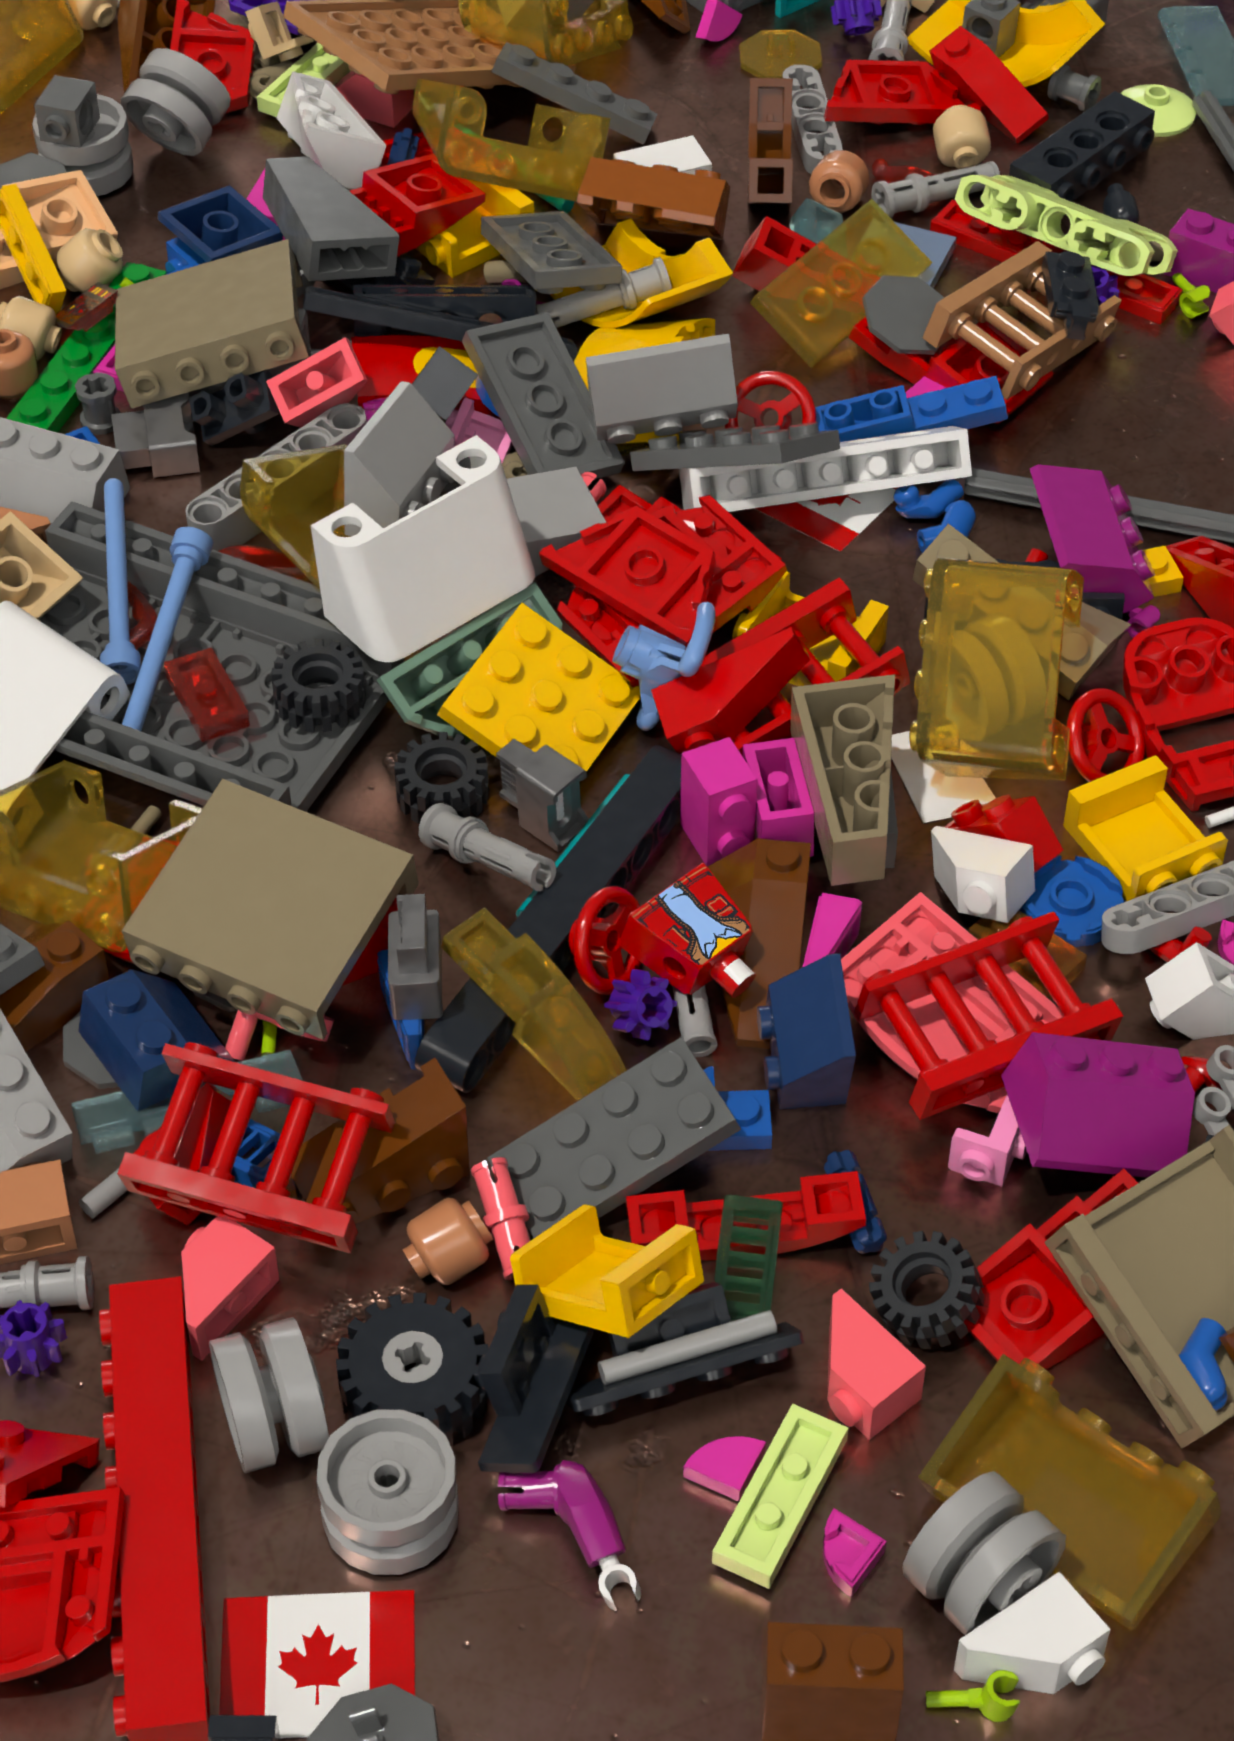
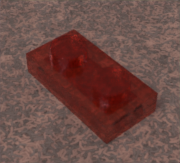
(206, 694)

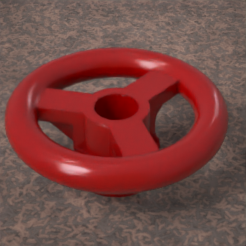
(799, 397)
(1097, 738)
(599, 938)

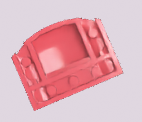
(915, 935)

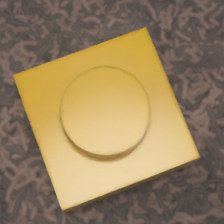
(1167, 574)

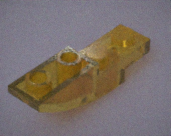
(541, 1001)

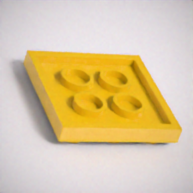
(540, 691)

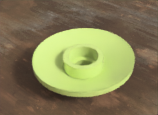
(1172, 108)

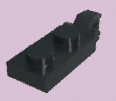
(1070, 291)

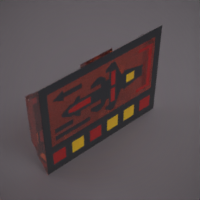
(88, 308)

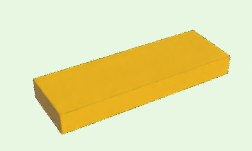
(29, 249)

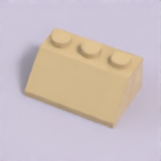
(30, 570)

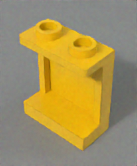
(463, 244)
(829, 652)
(1139, 830)
(606, 1279)

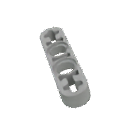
(809, 120)
(1194, 902)

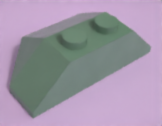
(429, 678)

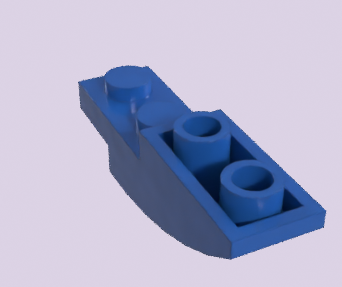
(893, 413)

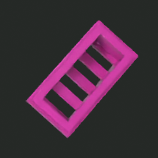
(833, 927)

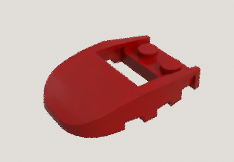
(1179, 678)

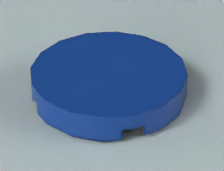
(1077, 894)

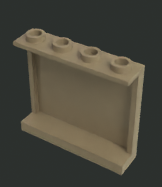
(208, 324)
(267, 907)
(1156, 1268)

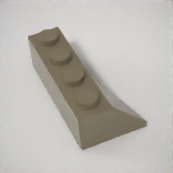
(1081, 647)
(846, 763)

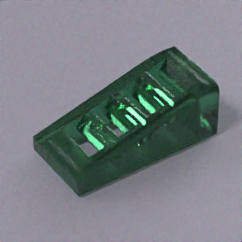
(751, 1211)

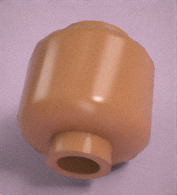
(839, 180)
(17, 364)
(447, 1241)

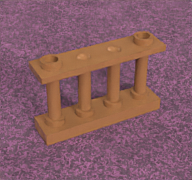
(1007, 286)

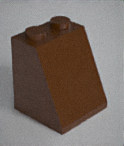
(831, 1682)

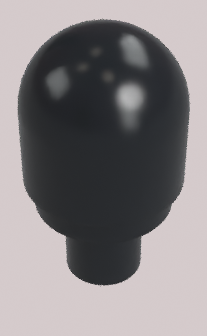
(1120, 204)

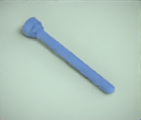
(189, 552)
(119, 652)

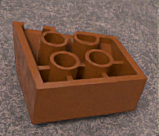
(655, 197)

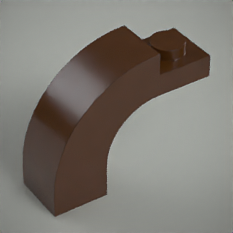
(770, 141)

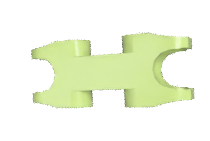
(1038, 212)

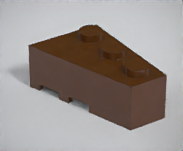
(419, 1156)

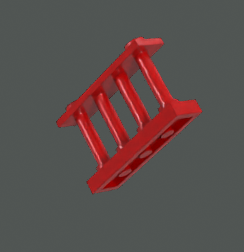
(814, 619)
(979, 1072)
(270, 1202)

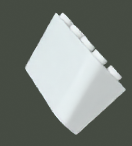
(429, 569)
(45, 691)

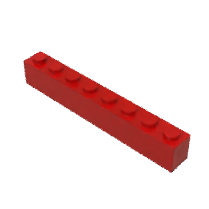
(160, 1535)

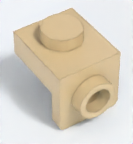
(272, 34)

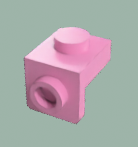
(469, 423)
(988, 1157)

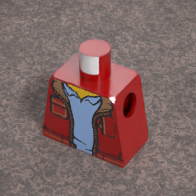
(692, 935)

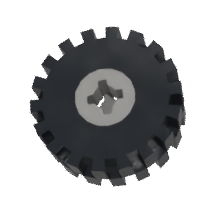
(446, 1357)

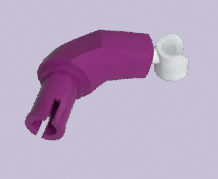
(584, 1509)

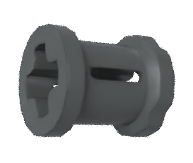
(1074, 88)
(98, 402)

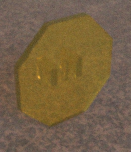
(775, 50)

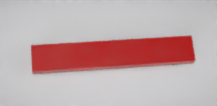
(1139, 294)

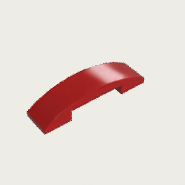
(818, 1213)

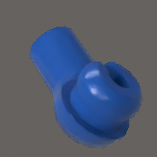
(927, 506)
(958, 514)
(1200, 1361)

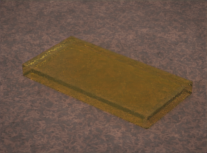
(823, 290)

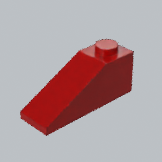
(989, 83)
(769, 253)
(1207, 575)
(728, 691)

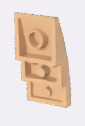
(60, 209)

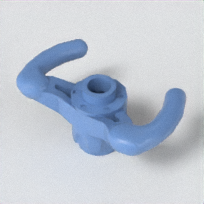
(660, 659)

